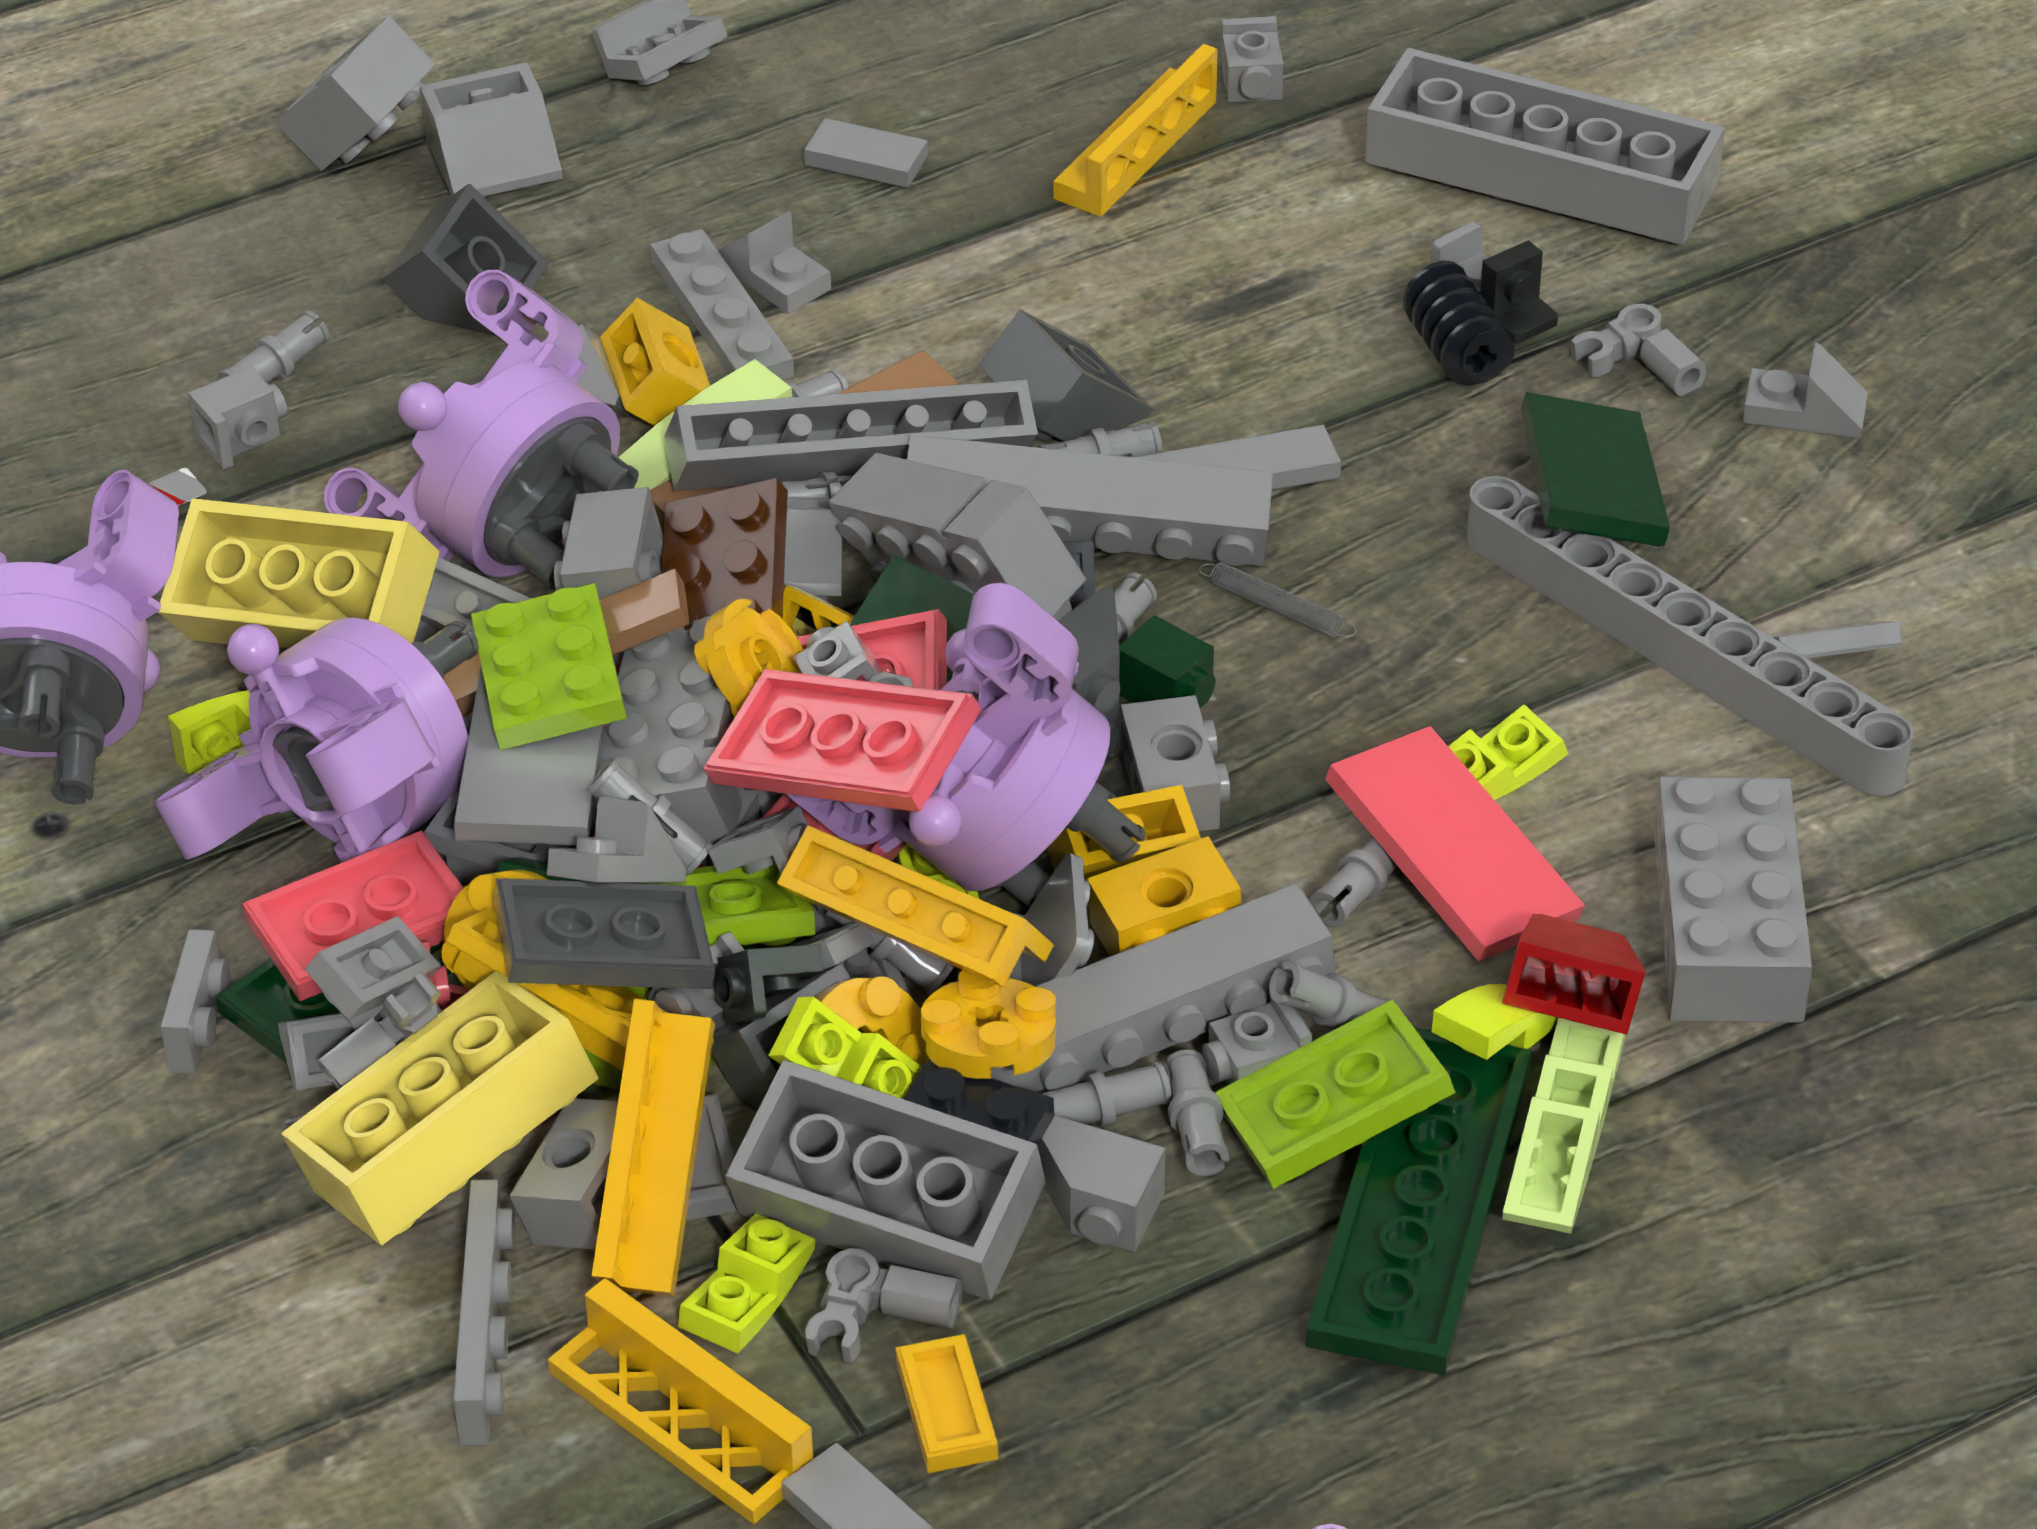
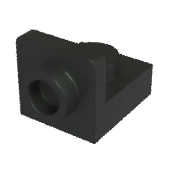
(1512, 291)
(752, 973)

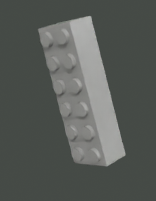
(1544, 145)

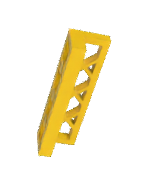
(1140, 135)
(910, 907)
(596, 1012)
(653, 1150)
(692, 1379)

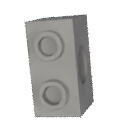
(1171, 746)
(566, 1178)

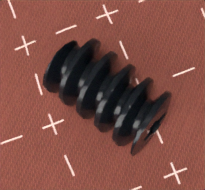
(1457, 324)

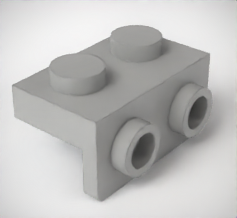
(654, 37)

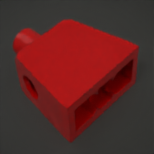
(1573, 973)

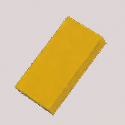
(946, 1403)

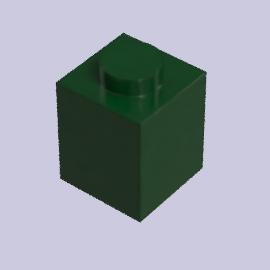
(1165, 664)

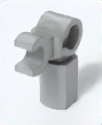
(1640, 336)
(402, 1016)
(860, 1286)

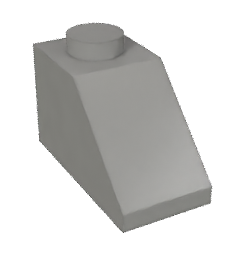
(1102, 1181)

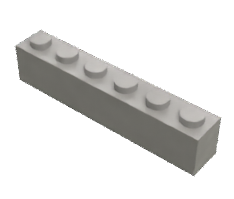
(835, 432)
(1124, 500)
(1175, 987)

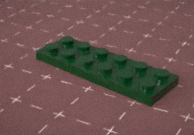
(1420, 1218)

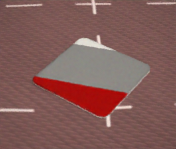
(179, 486)

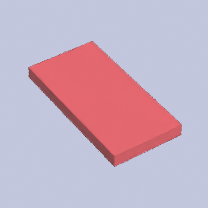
(843, 739)
(1452, 841)

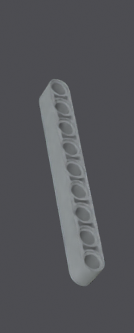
(1693, 639)

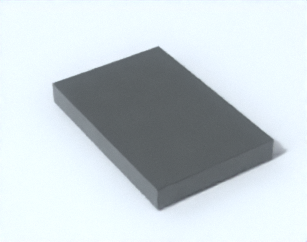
(603, 934)

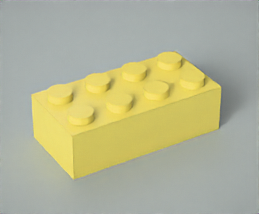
(293, 572)
(440, 1107)

